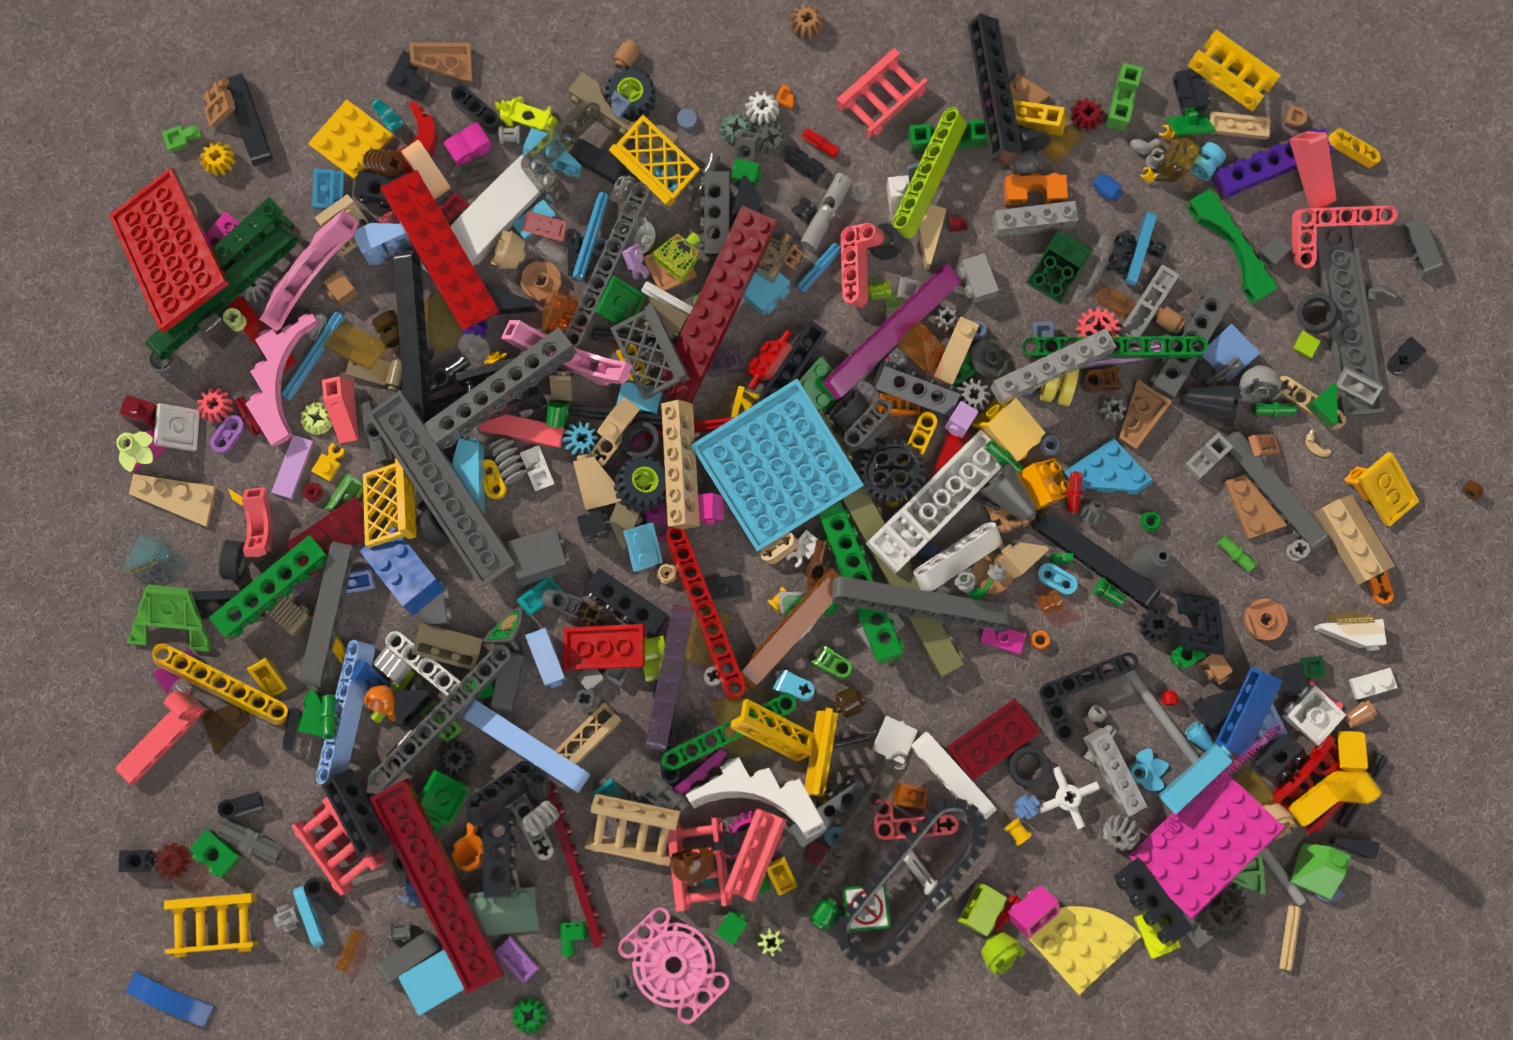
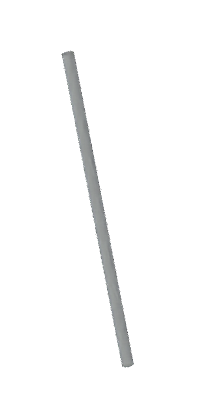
(1192, 756)

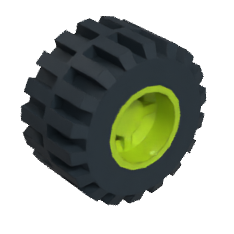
(635, 88)
(641, 484)

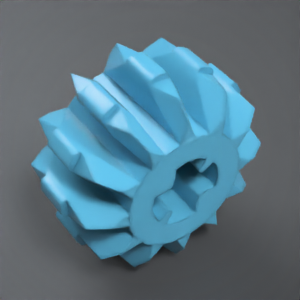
(580, 430)

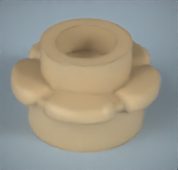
(666, 568)

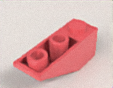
(341, 406)

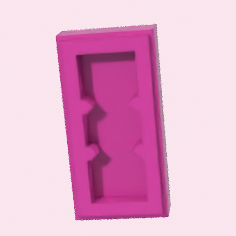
(1006, 640)

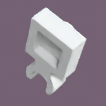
(805, 548)

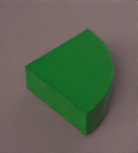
(1061, 558)

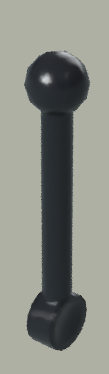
(994, 506)

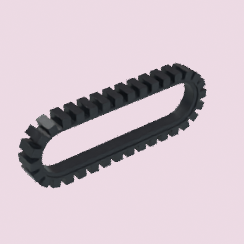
(935, 892)

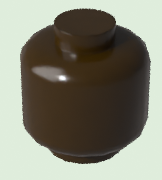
(849, 702)

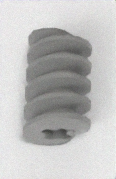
(507, 460)

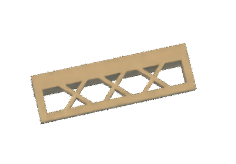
(594, 740)

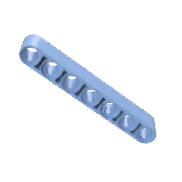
(349, 703)
(526, 745)

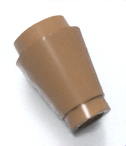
(1361, 714)

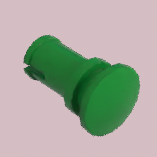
(1106, 590)

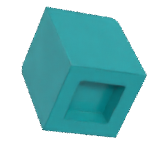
(609, 789)

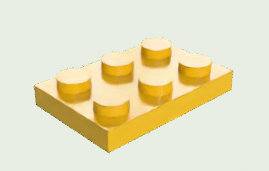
(1388, 489)

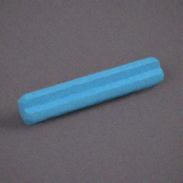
(819, 267)

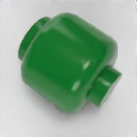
(826, 913)

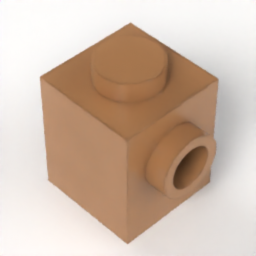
(339, 288)

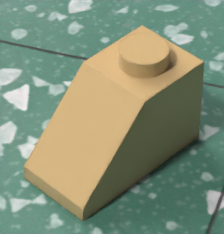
(618, 420)
(1020, 557)

